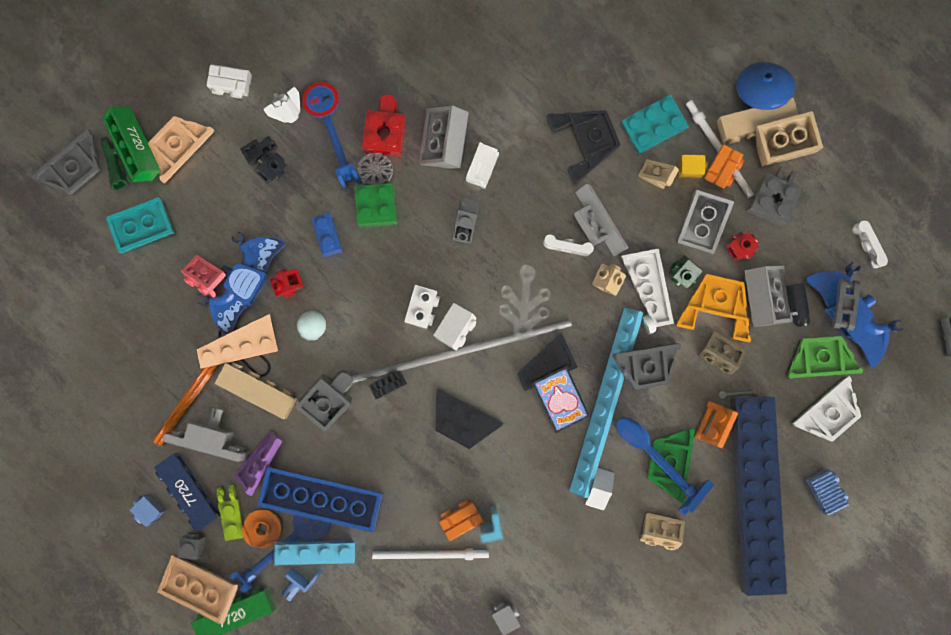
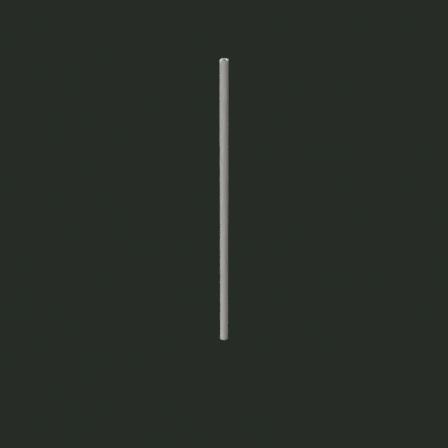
(460, 351)

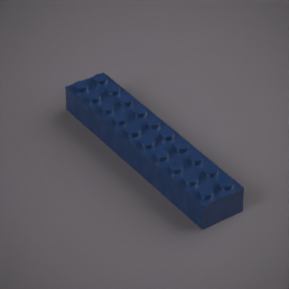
(758, 496)

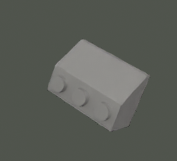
(443, 137)
(768, 296)

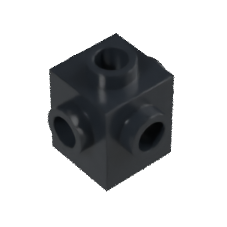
(270, 167)

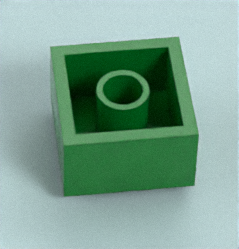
(375, 205)

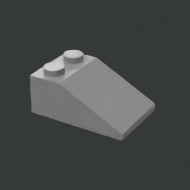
(705, 219)

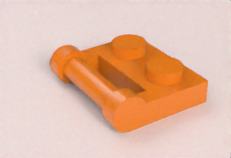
(719, 427)

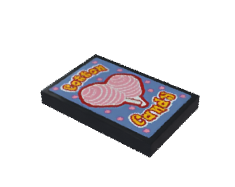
(560, 398)

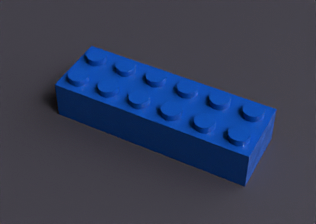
(320, 499)

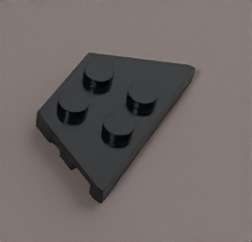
(461, 421)

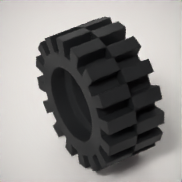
(387, 384)

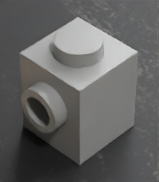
(506, 617)

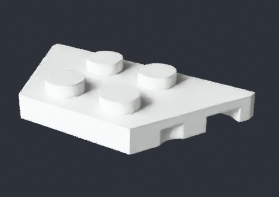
(831, 413)

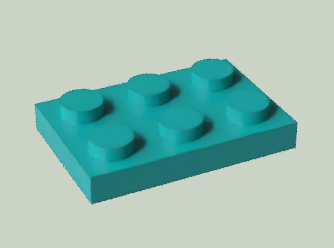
(654, 124)
(139, 225)

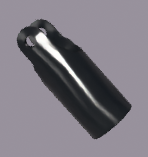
(799, 304)

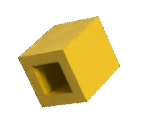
(692, 166)

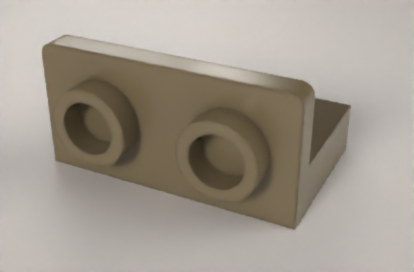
(722, 353)

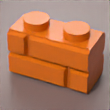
(724, 166)
(460, 520)

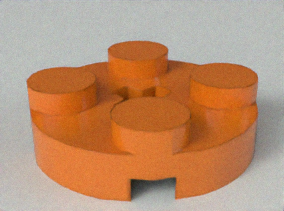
(258, 539)

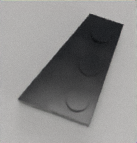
(550, 358)

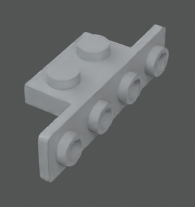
(597, 222)

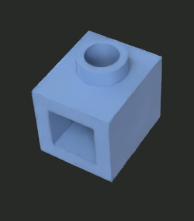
(146, 510)

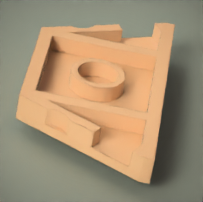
(176, 144)

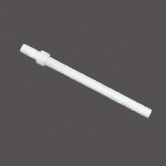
(699, 118)
(468, 554)

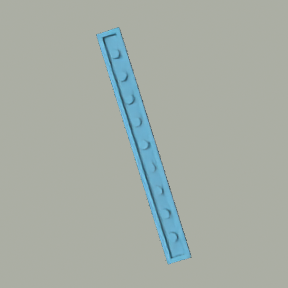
(605, 405)

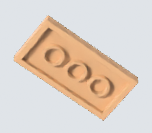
(197, 589)

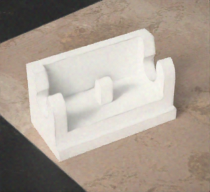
(482, 165)

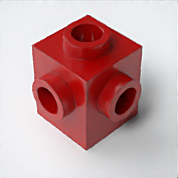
(742, 246)
(286, 283)

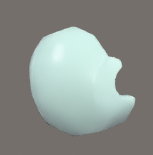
(311, 325)

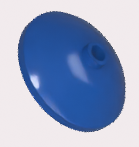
(765, 85)

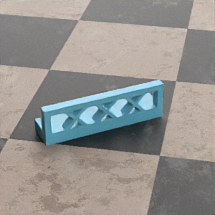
(491, 530)

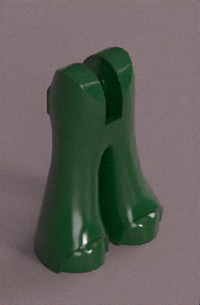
(116, 177)

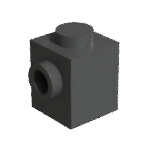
(191, 546)

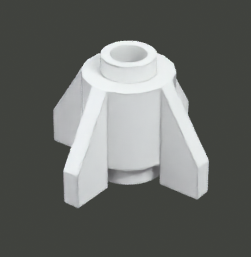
(285, 107)

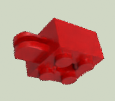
(384, 129)

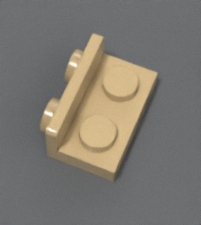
(663, 531)

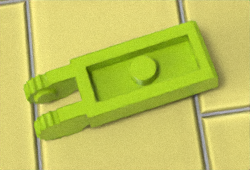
(230, 514)

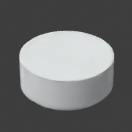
(648, 324)

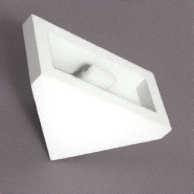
(601, 489)

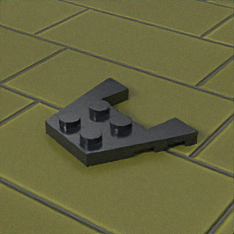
(594, 136)

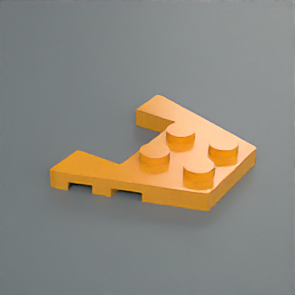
(721, 298)

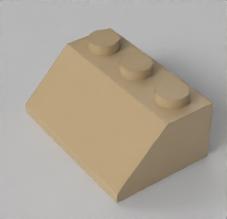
(787, 139)

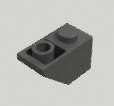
(466, 220)

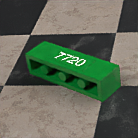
(131, 144)
(241, 612)

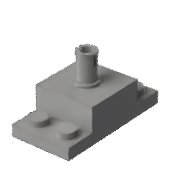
(208, 438)

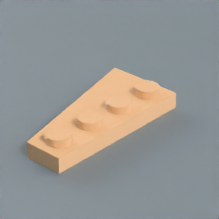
(246, 342)

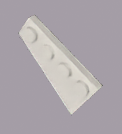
(649, 281)

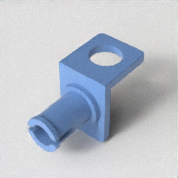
(297, 582)

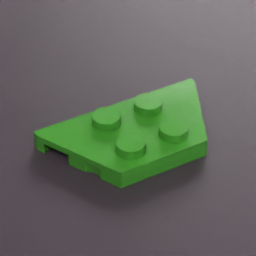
(823, 358)

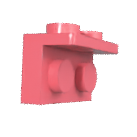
(202, 275)

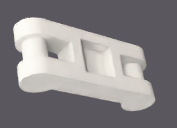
(870, 244)
(568, 246)

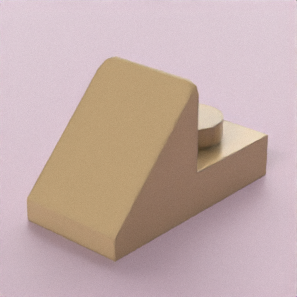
(658, 173)

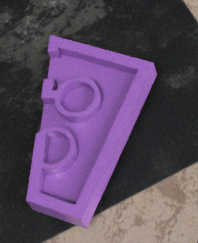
(256, 464)

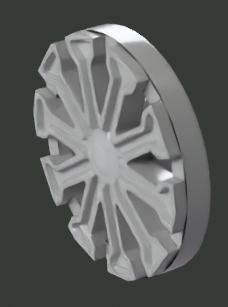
(375, 169)

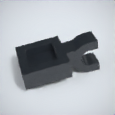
(255, 150)

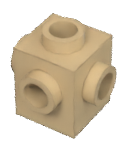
(609, 279)

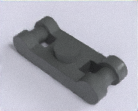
(846, 304)

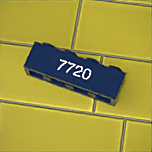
(187, 491)

